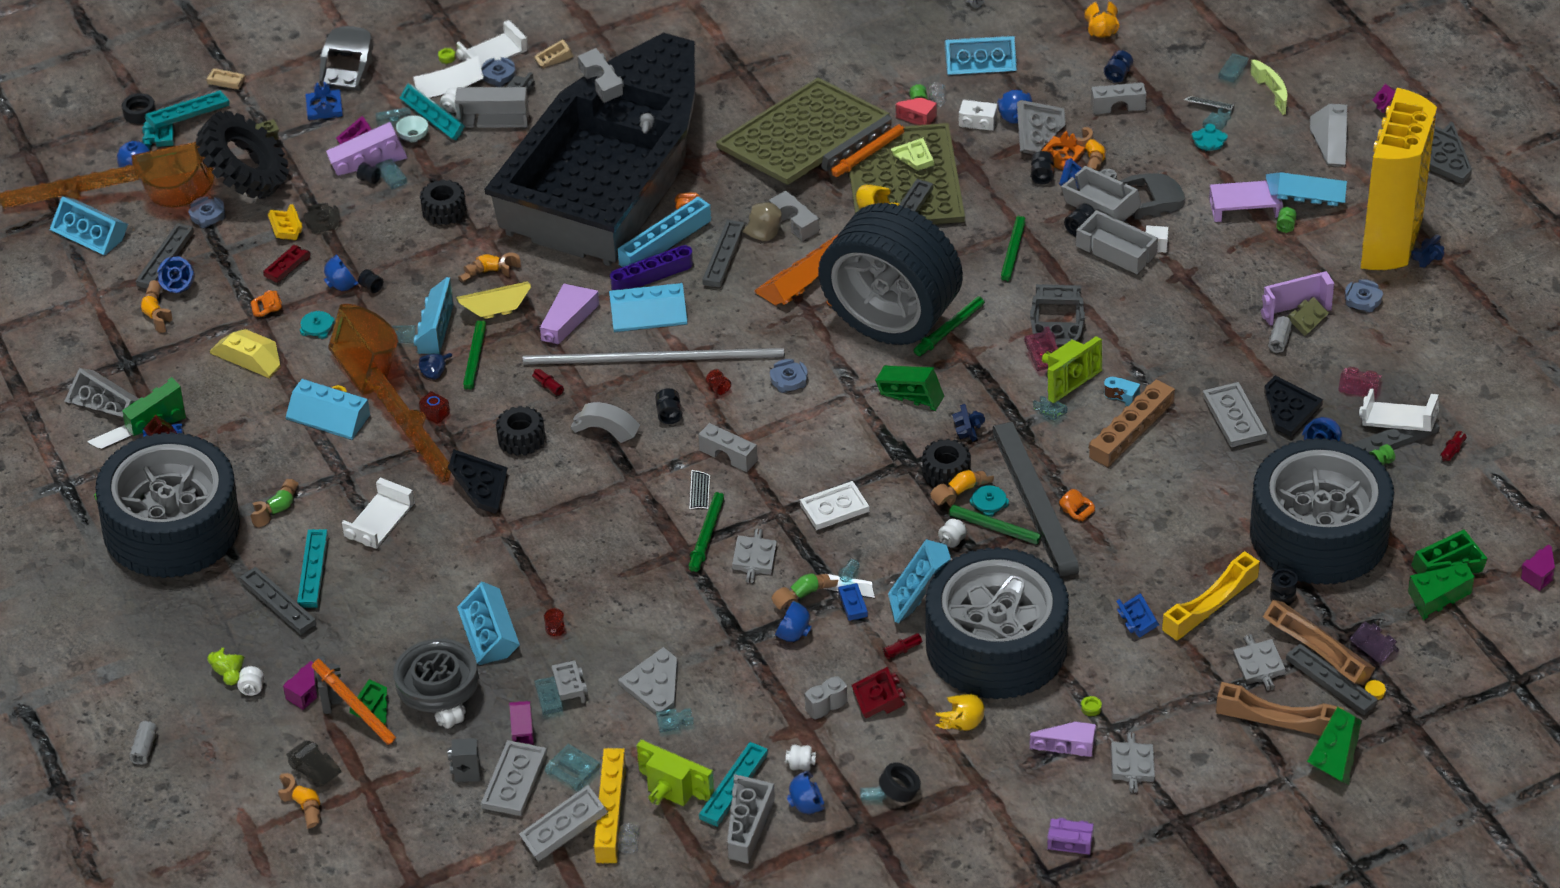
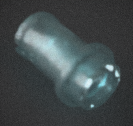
(846, 573)
(872, 793)

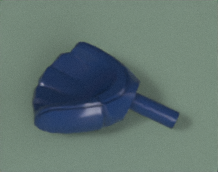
(433, 365)

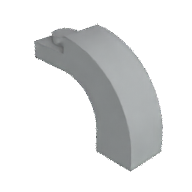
(608, 417)

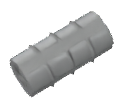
(1280, 334)
(143, 742)

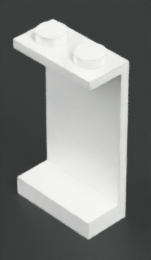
(506, 45)
(1399, 415)
(380, 514)

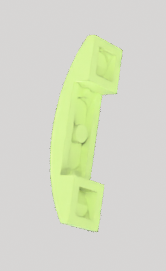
(1263, 73)

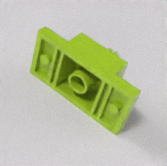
(1072, 366)
(673, 776)

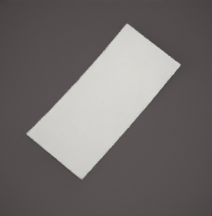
(452, 77)

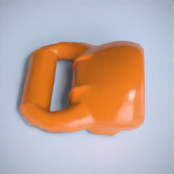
(684, 198)
(270, 301)
(1073, 501)

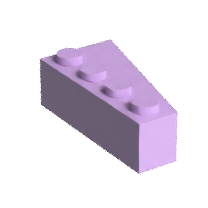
(369, 148)

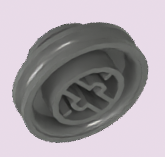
(436, 675)

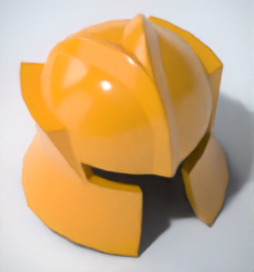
(1104, 23)

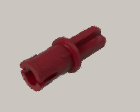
(548, 382)
(1453, 446)
(902, 646)

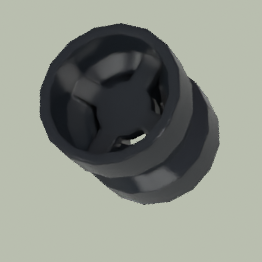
(368, 173)
(370, 280)

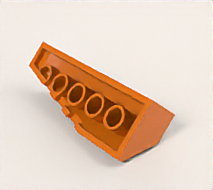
(794, 279)

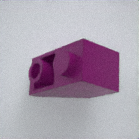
(1539, 569)
(302, 687)
(521, 722)

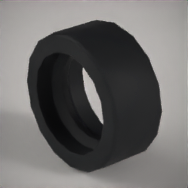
(133, 101)
(904, 774)

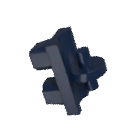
(1430, 250)
(969, 420)

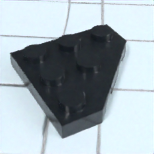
(1289, 405)
(479, 478)

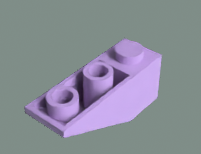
(1068, 738)

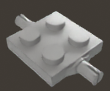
(754, 555)
(1259, 662)
(1132, 762)

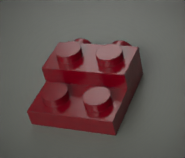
(879, 693)

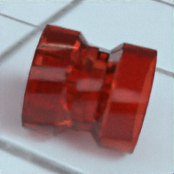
(717, 379)
(554, 622)

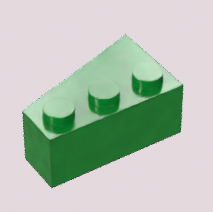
(911, 383)
(163, 402)
(1449, 552)
(1440, 587)
(1337, 745)

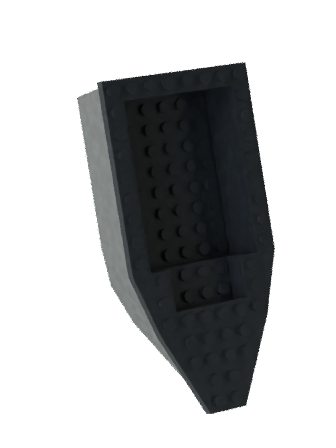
(587, 167)

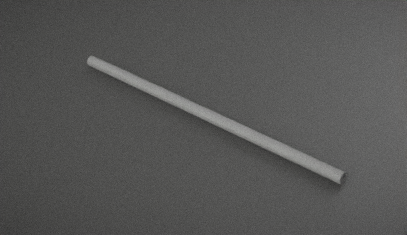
(653, 356)

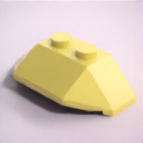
(496, 300)
(249, 352)

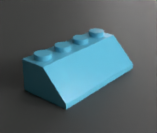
(980, 55)
(1307, 187)
(88, 226)
(648, 307)
(435, 318)
(327, 409)
(914, 580)
(488, 624)

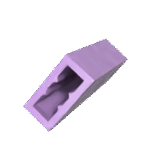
(567, 312)

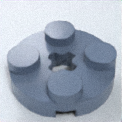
(498, 71)
(214, 207)
(1354, 296)
(788, 383)

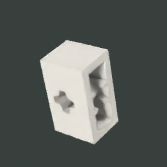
(978, 115)

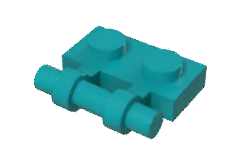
(163, 136)

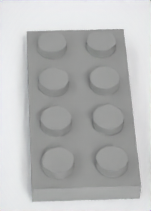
(1234, 414)
(514, 778)
(563, 823)

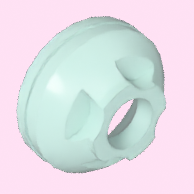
(411, 125)

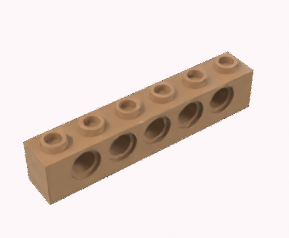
(1131, 423)

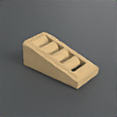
(559, 52)

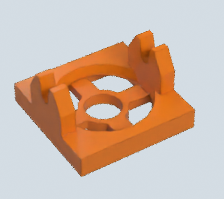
(1068, 143)

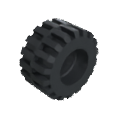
(443, 202)
(520, 430)
(944, 461)

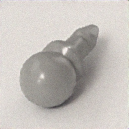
(646, 122)

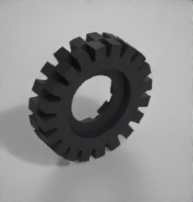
(213, 145)

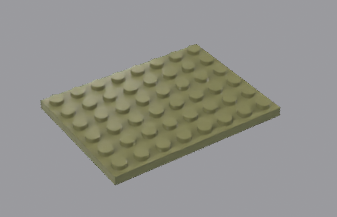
(800, 130)
(887, 171)

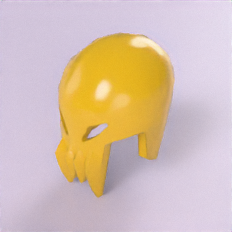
(872, 194)
(965, 714)

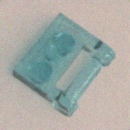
(576, 762)

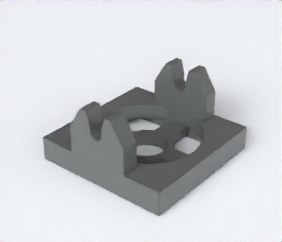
(327, 694)

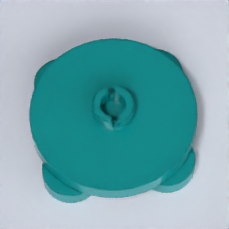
(1209, 138)
(317, 324)
(989, 500)

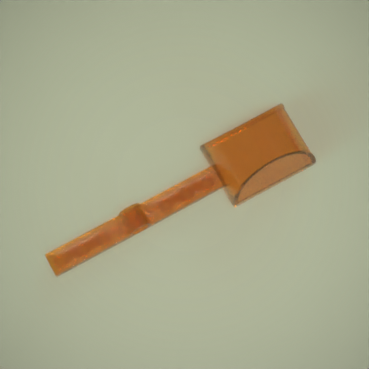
(168, 175)
(365, 350)

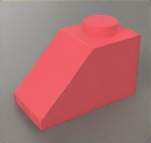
(917, 111)

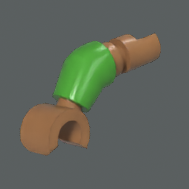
(274, 505)
(802, 587)

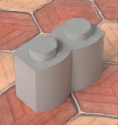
(826, 697)

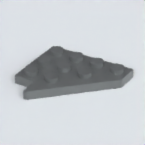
(1449, 155)

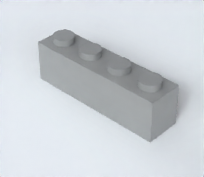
(98, 393)
(749, 811)

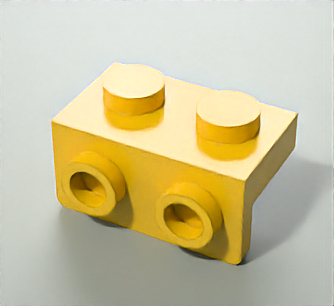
(285, 224)

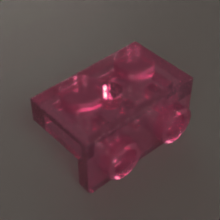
(1038, 345)
(1359, 382)

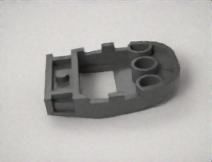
(349, 40)
(1164, 190)
(1058, 295)

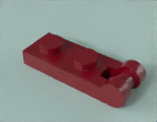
(286, 263)

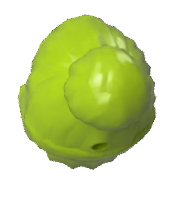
(226, 665)

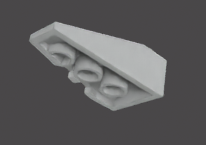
(1330, 131)

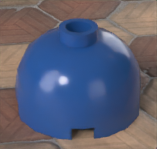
(1008, 104)
(130, 148)
(176, 274)
(338, 275)
(1322, 428)
(794, 623)
(805, 795)

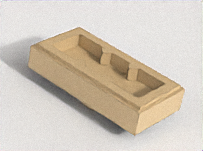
(225, 79)

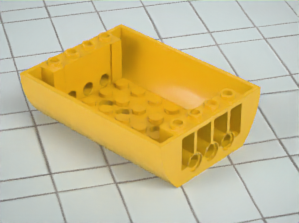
(1398, 181)

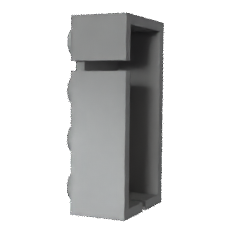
(494, 105)
(1101, 193)
(1116, 242)

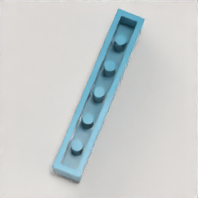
(666, 232)

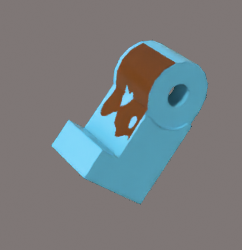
(1121, 389)

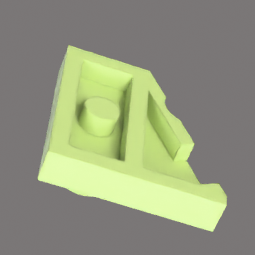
(914, 154)

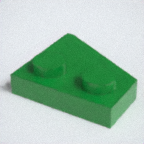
(375, 699)

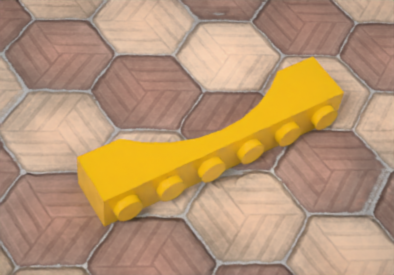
(1188, 615)
(610, 796)

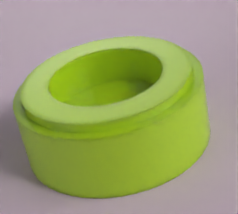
(446, 55)
(1091, 706)

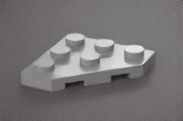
(1038, 124)
(653, 681)

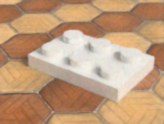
(834, 505)

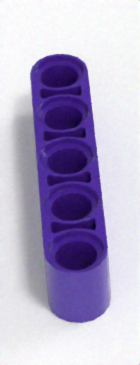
(652, 268)

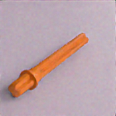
(846, 164)
(352, 700)

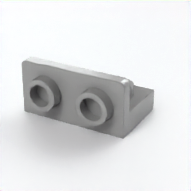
(569, 682)

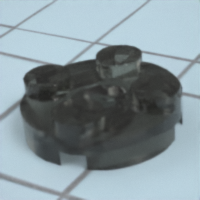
(317, 224)

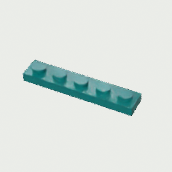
(187, 109)
(432, 111)
(312, 568)
(721, 800)

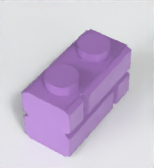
(1070, 836)

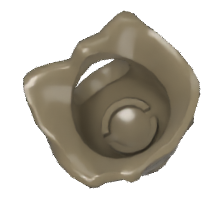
(763, 221)

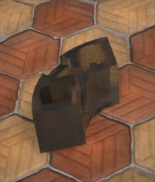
(316, 766)

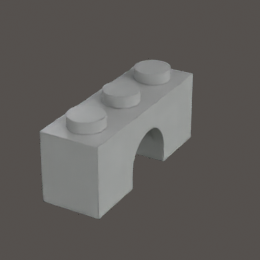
(608, 84)
(1105, 96)
(803, 222)
(741, 451)

